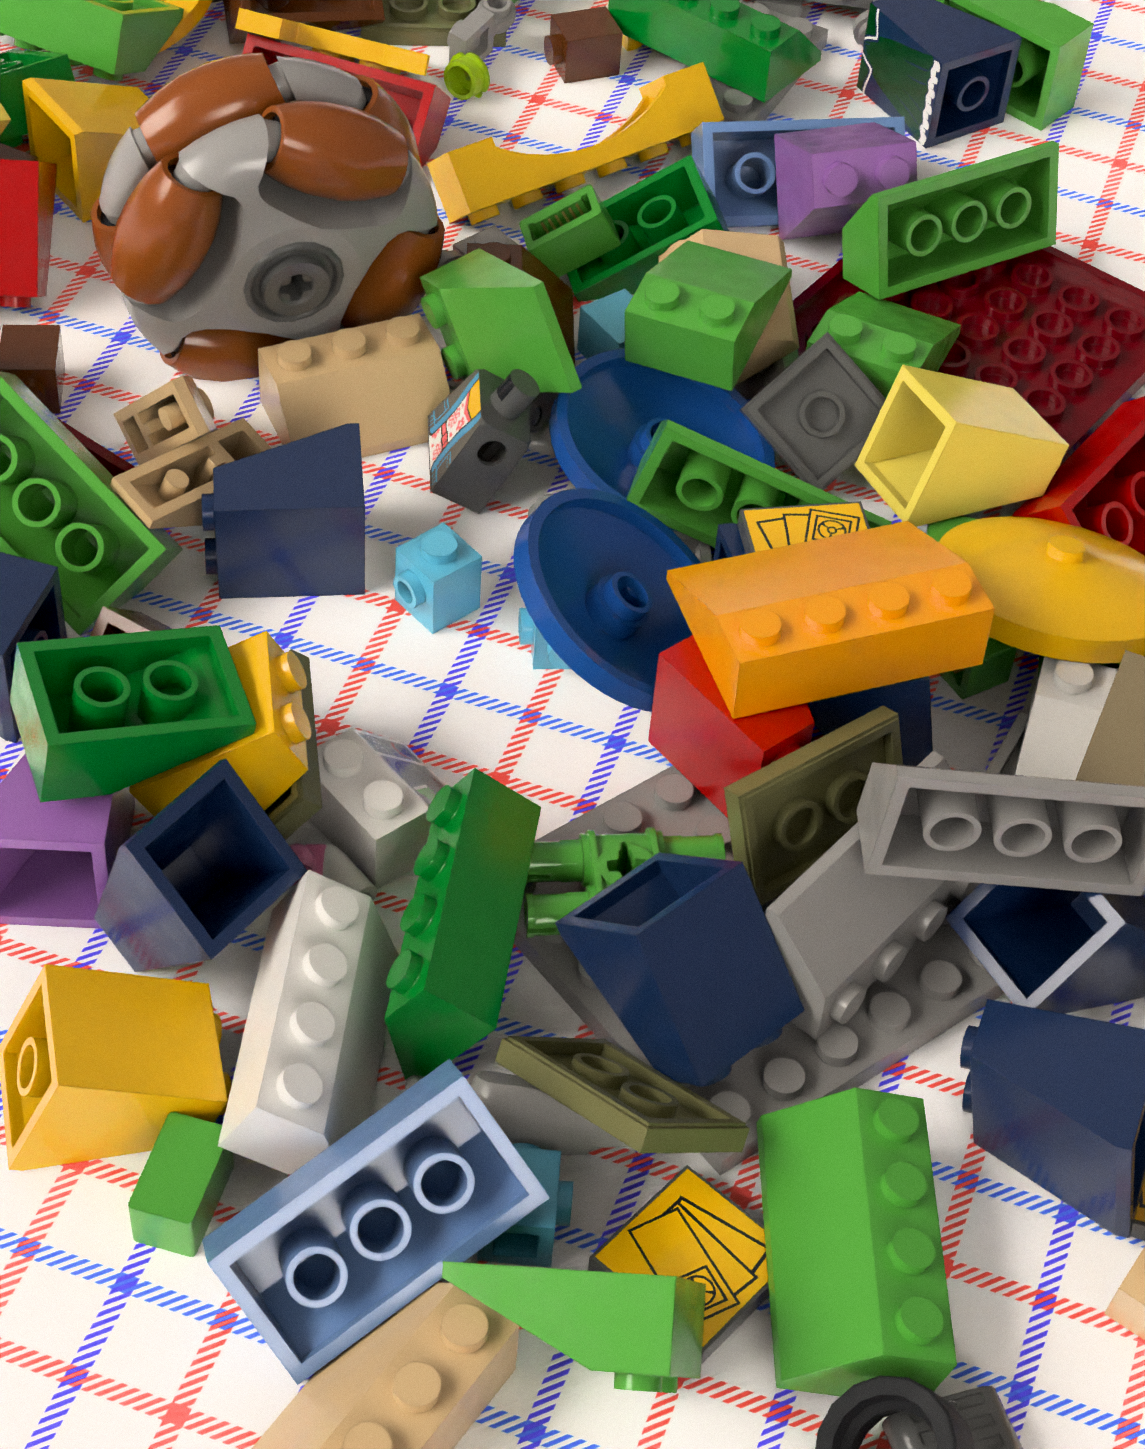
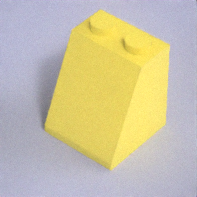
(956, 447)

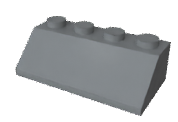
(1003, 829)
(853, 926)

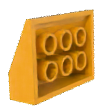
(833, 616)

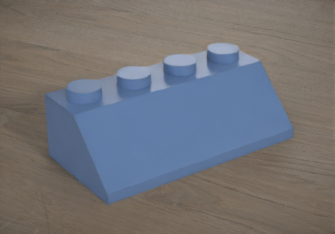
(741, 164)
(372, 1221)

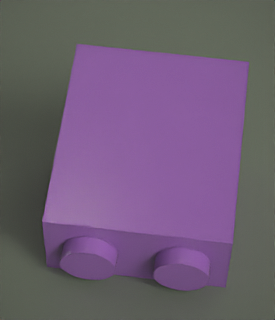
(833, 172)
(57, 852)

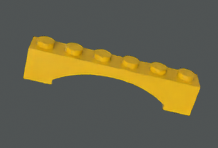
(484, 176)

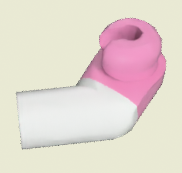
(333, 864)

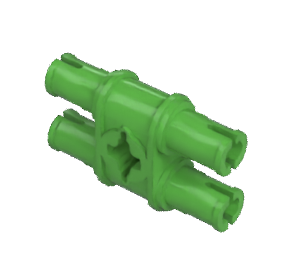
(596, 864)

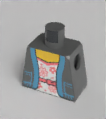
(479, 436)

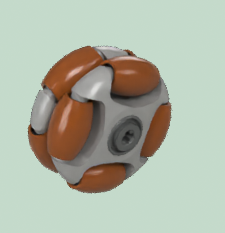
(264, 211)

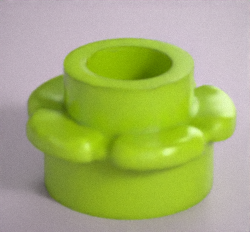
(466, 76)

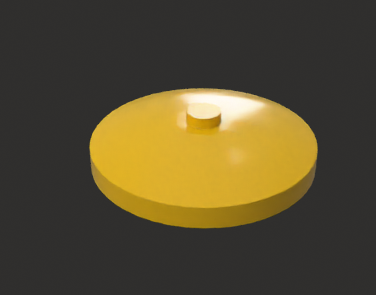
(1056, 587)

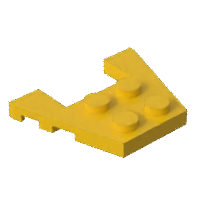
(334, 43)

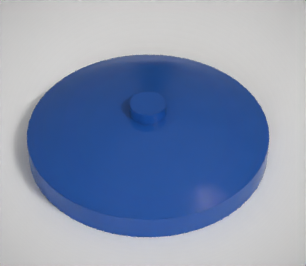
(613, 417)
(600, 589)

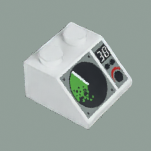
(375, 802)

